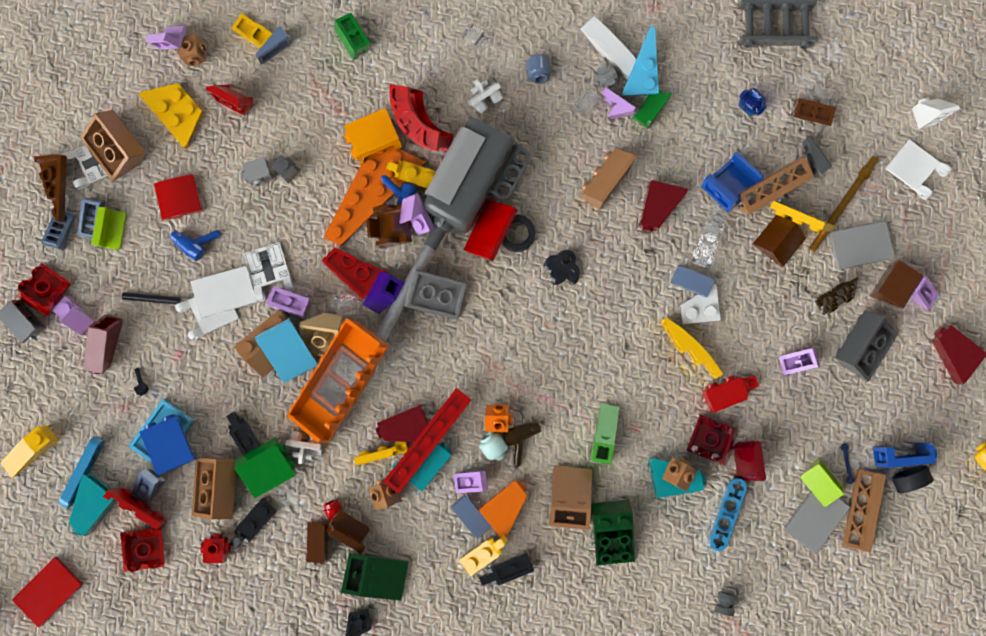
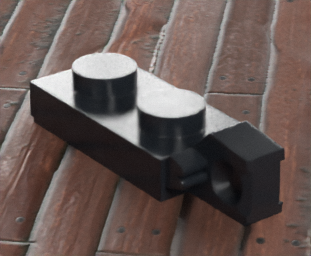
(242, 434)
(253, 522)
(507, 570)

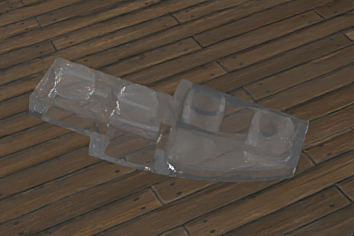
(710, 235)

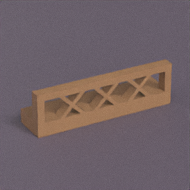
(778, 189)
(871, 511)

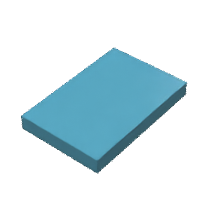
(286, 350)
(162, 410)

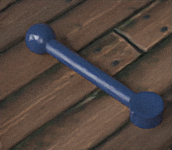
(845, 447)

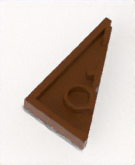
(54, 182)

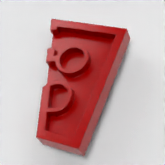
(351, 271)

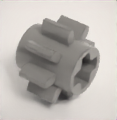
(606, 76)

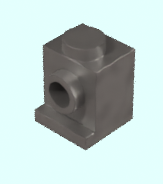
(285, 168)

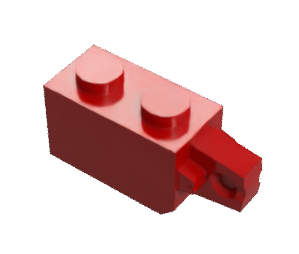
(728, 393)

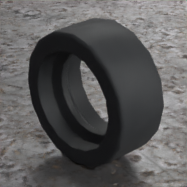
(531, 234)
(912, 479)

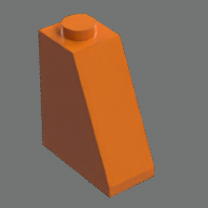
(504, 507)

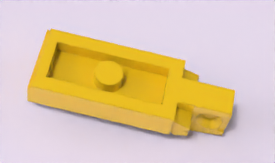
(411, 173)
(382, 453)
(483, 554)

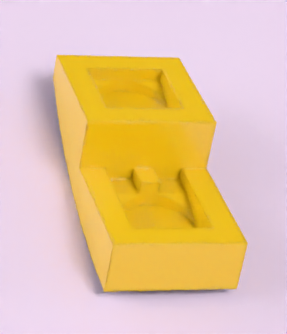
(251, 31)

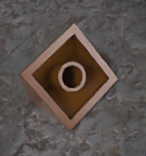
(780, 240)
(897, 284)

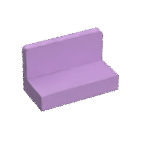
(169, 39)
(288, 302)

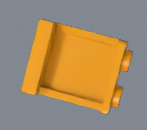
(371, 134)

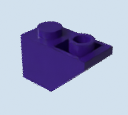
(383, 292)

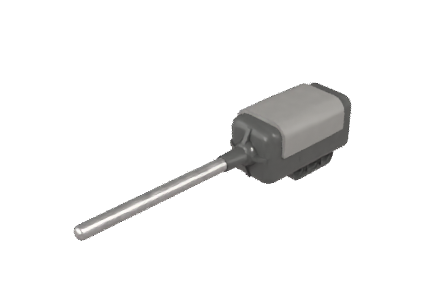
(460, 187)

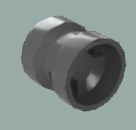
(726, 603)

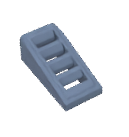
(275, 44)
(86, 202)
(63, 237)

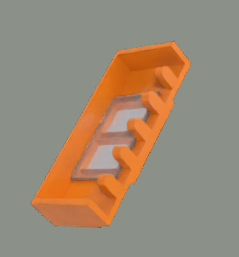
(337, 381)

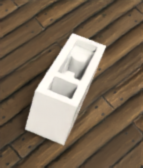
(932, 111)

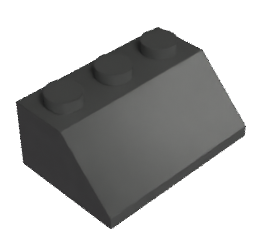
(866, 345)

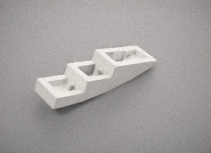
(609, 46)

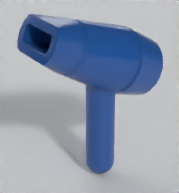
(406, 190)
(191, 247)

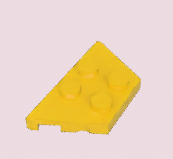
(175, 110)

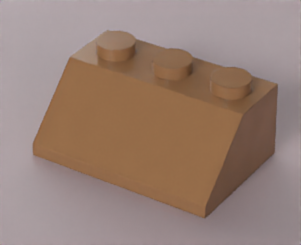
(112, 144)
(607, 177)
(251, 351)
(214, 488)

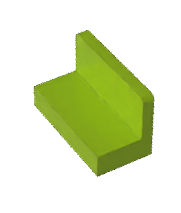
(109, 228)
(822, 483)

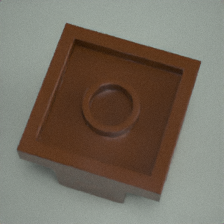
(388, 228)

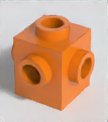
(498, 418)

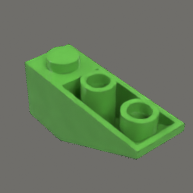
(605, 434)

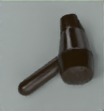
(517, 435)

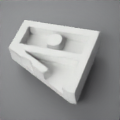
(701, 309)

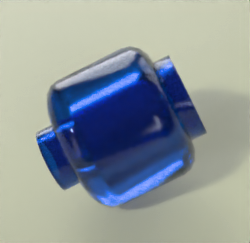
(752, 102)

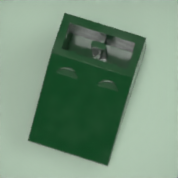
(613, 532)
(374, 576)

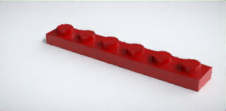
(427, 440)

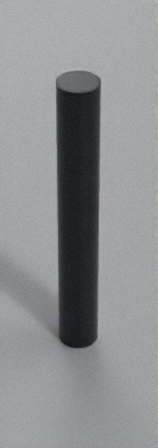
(151, 298)

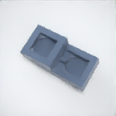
(692, 281)
(471, 516)

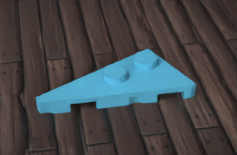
(644, 75)

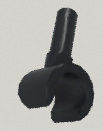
(142, 388)

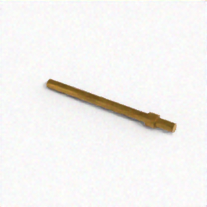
(864, 174)

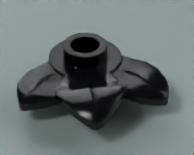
(560, 270)

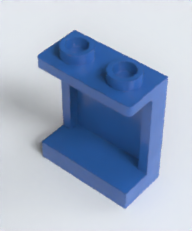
(731, 180)
(167, 444)
(885, 456)

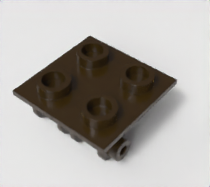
(841, 293)

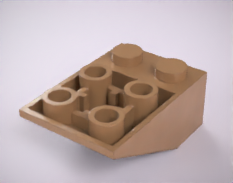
(571, 497)

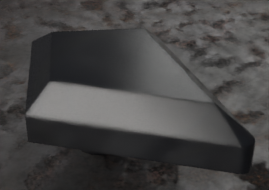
(358, 623)

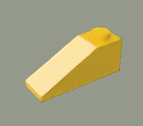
(29, 449)

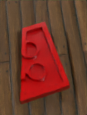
(130, 503)

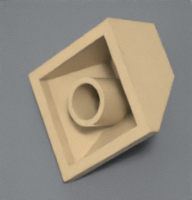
(319, 332)

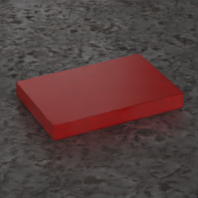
(490, 230)
(47, 592)

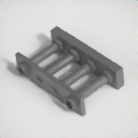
(767, 6)

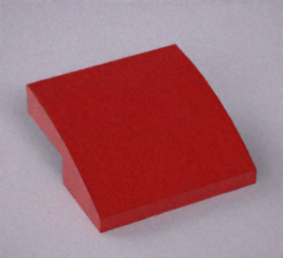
(177, 197)

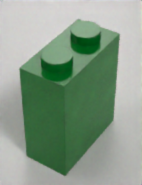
(265, 467)

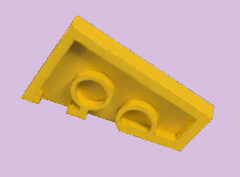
(800, 218)

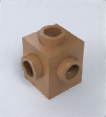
(192, 50)
(679, 473)
(383, 495)

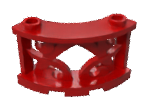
(414, 120)

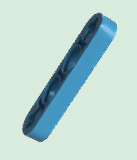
(83, 467)
(730, 515)

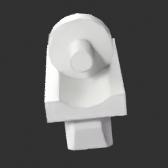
(491, 91)
(301, 449)

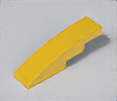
(685, 342)

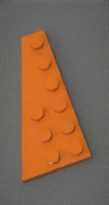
(366, 192)

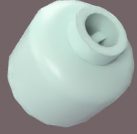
(493, 446)

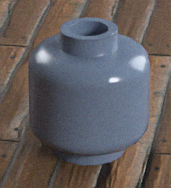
(538, 68)

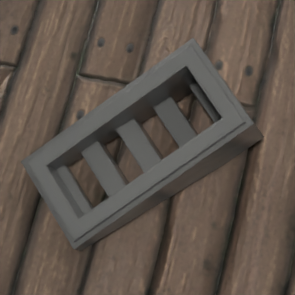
(816, 158)

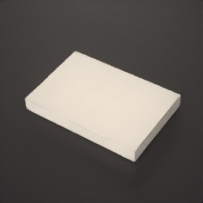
(223, 292)

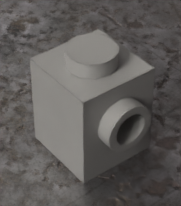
(257, 172)

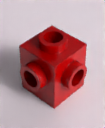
(217, 554)

